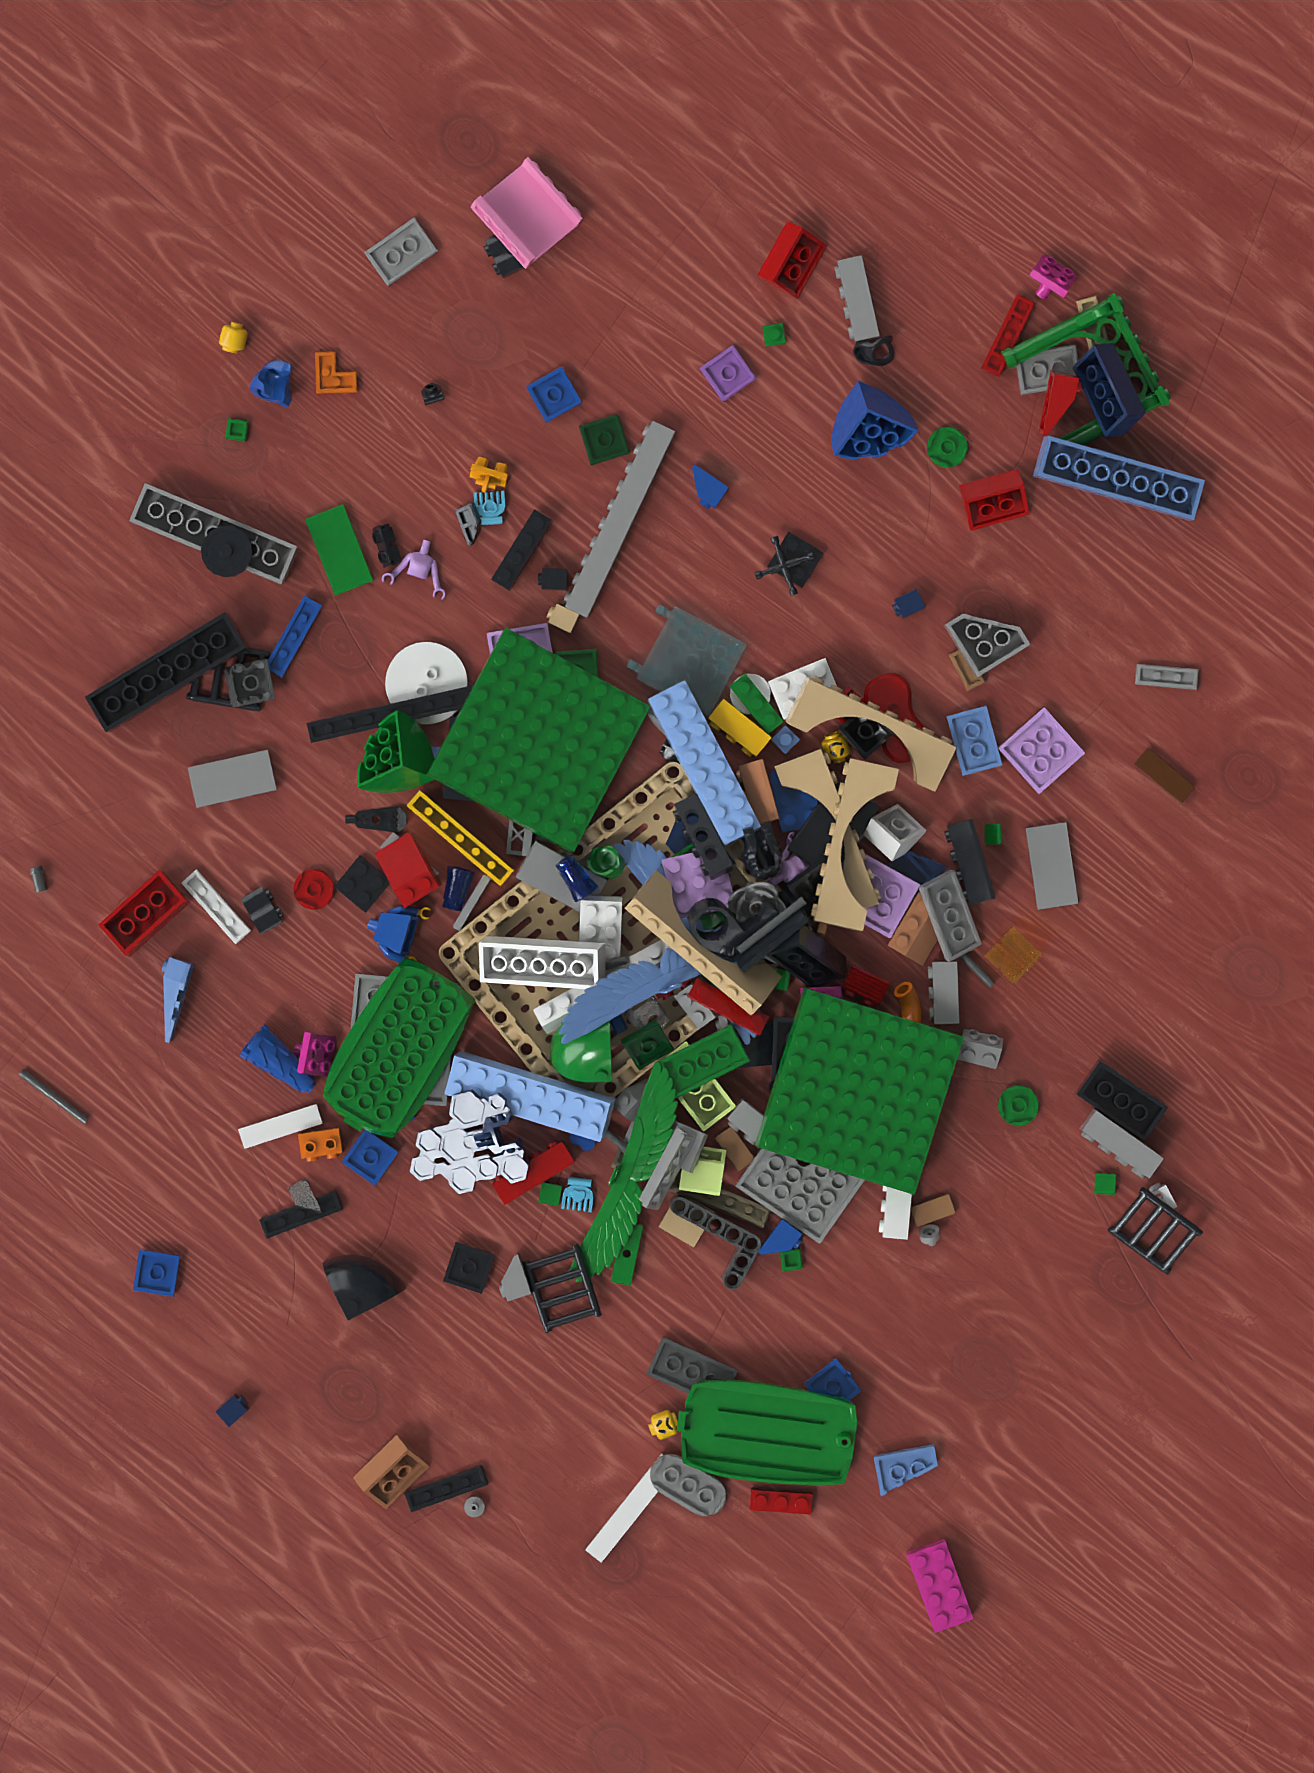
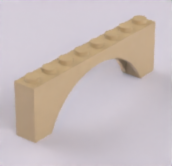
(821, 703)
(813, 777)
(835, 902)
(656, 910)

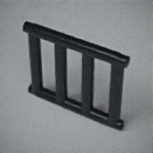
(213, 697)
(1161, 1207)
(543, 1305)

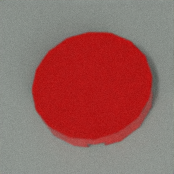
(313, 889)

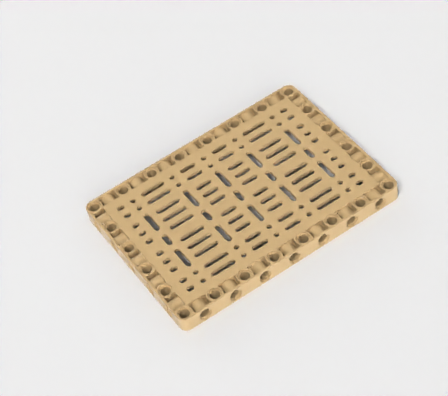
(502, 918)

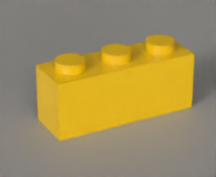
(738, 728)

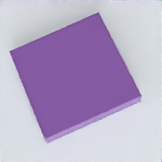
(727, 373)

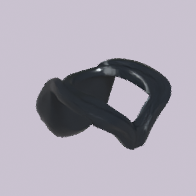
(864, 351)

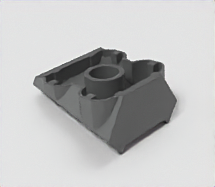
(249, 683)

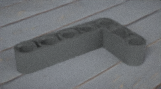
(722, 1232)

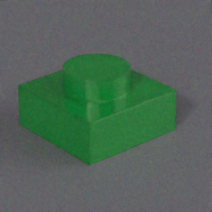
(773, 335)

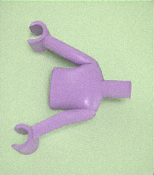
(419, 567)
(789, 868)

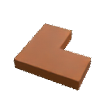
(328, 379)

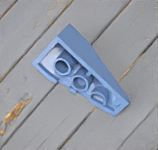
(176, 983)

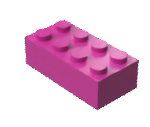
(939, 1585)

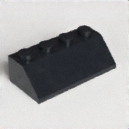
(970, 862)
(810, 958)

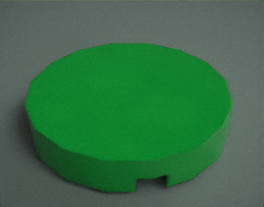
(947, 447)
(1018, 1105)

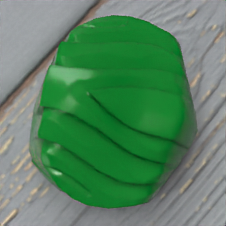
(606, 862)

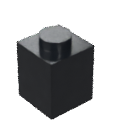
(553, 579)

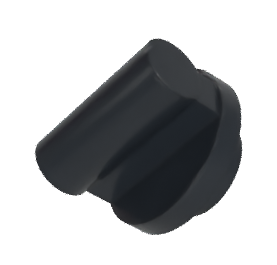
(432, 393)

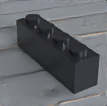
(521, 550)

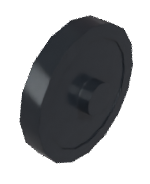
(226, 551)

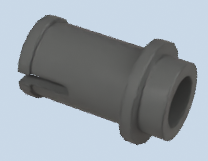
(38, 879)

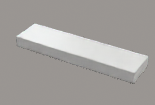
(216, 906)
(280, 1126)

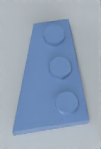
(900, 1466)

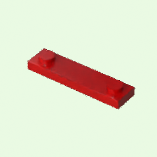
(1008, 334)
(723, 1005)

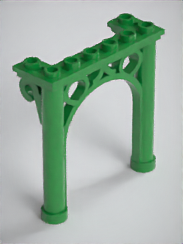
(1071, 328)

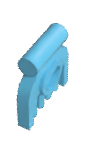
(490, 510)
(578, 1191)

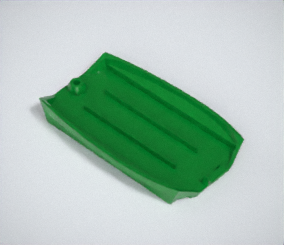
(397, 1049)
(767, 1433)

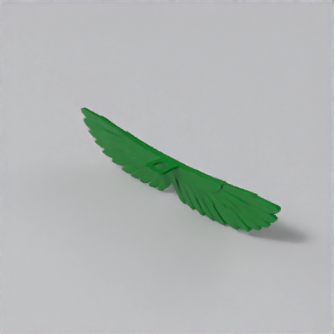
(641, 1157)

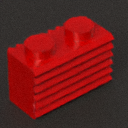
(865, 985)

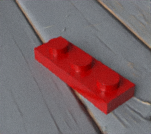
(781, 1501)

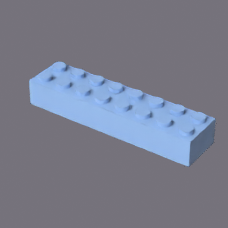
(703, 762)
(534, 1095)

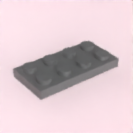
(684, 1366)

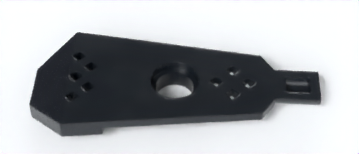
(386, 819)

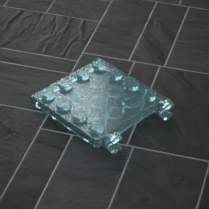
(693, 653)

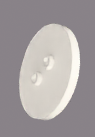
(423, 671)

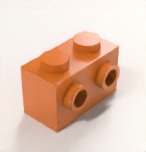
(320, 1143)

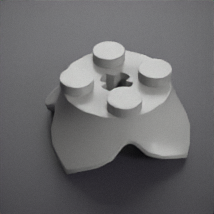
(742, 900)

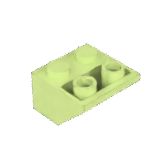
(706, 1174)

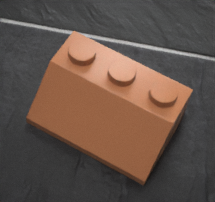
(758, 790)
(915, 933)
(391, 1472)

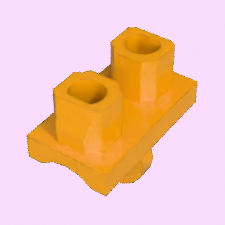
(488, 477)

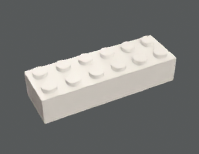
(541, 962)

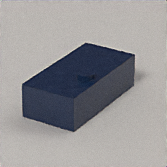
(1109, 390)

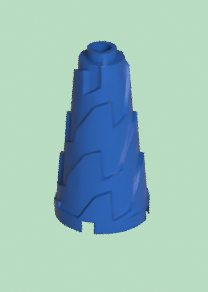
(273, 1056)

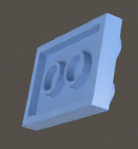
(974, 740)

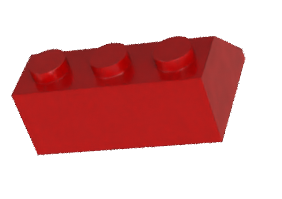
(792, 259)
(994, 499)

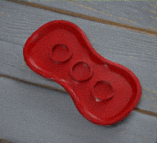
(893, 694)

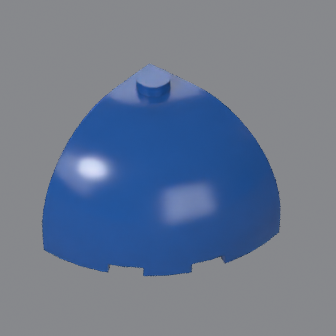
(870, 424)

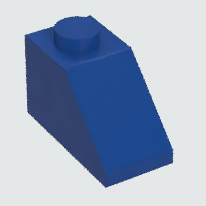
(708, 488)
(781, 1238)

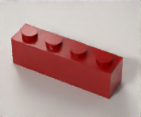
(541, 1168)

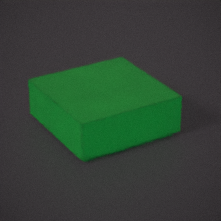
(236, 430)
(1104, 1183)
(550, 1194)
(791, 1260)

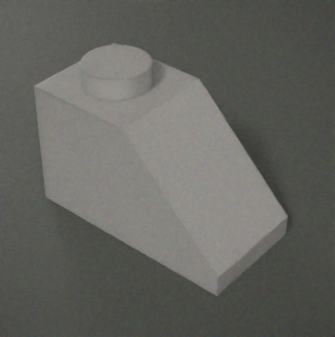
(629, 1100)
(515, 1281)

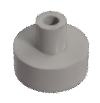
(929, 1234)
(474, 1501)

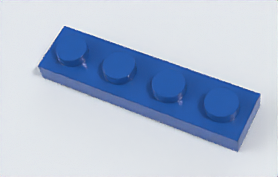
(293, 636)

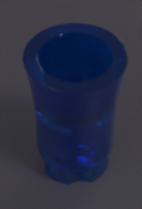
(575, 878)
(456, 887)

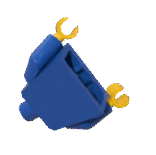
(396, 931)

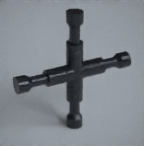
(784, 565)

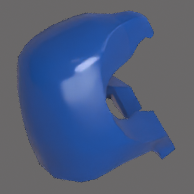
(273, 383)

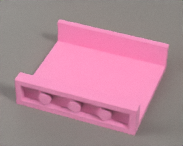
(527, 213)

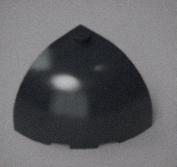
(360, 1283)

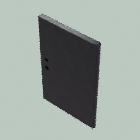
(814, 834)

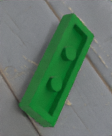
(756, 703)

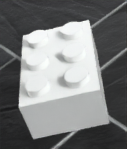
(786, 687)
(602, 923)

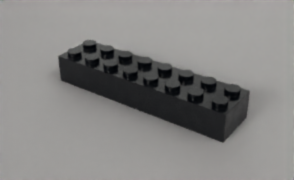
(167, 672)

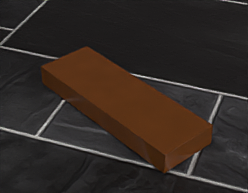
(1164, 775)

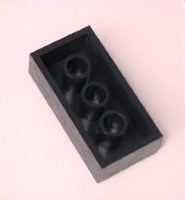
(1121, 1100)

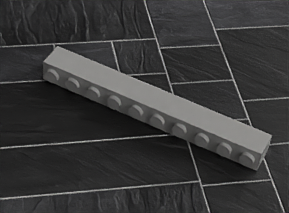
(619, 520)

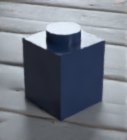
(908, 604)
(232, 1409)

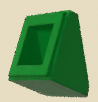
(992, 834)
(783, 983)

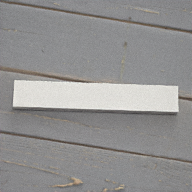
(622, 1518)

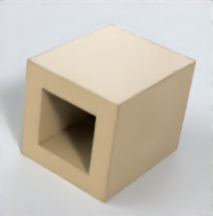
(562, 618)

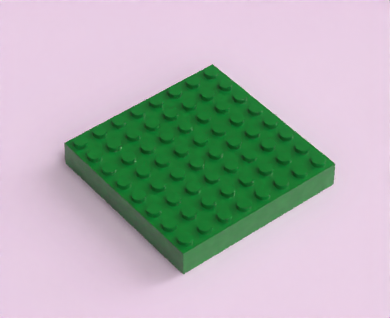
(538, 740)
(859, 1091)

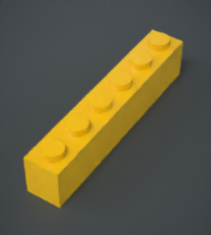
(460, 838)

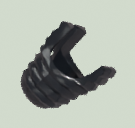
(760, 854)

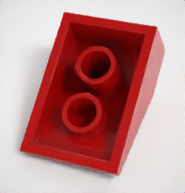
(1059, 395)
(407, 870)

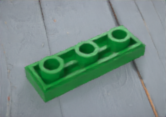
(624, 1266)

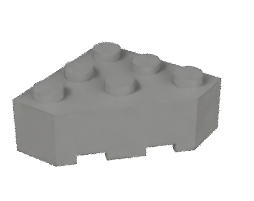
(985, 641)

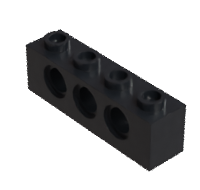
(693, 807)

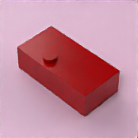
(144, 913)

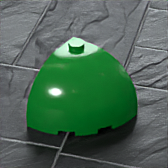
(395, 756)
(585, 1057)

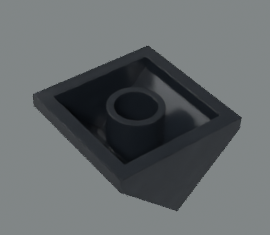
(864, 734)

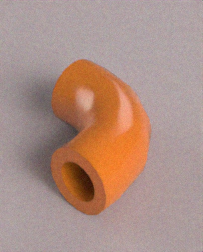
(908, 1001)

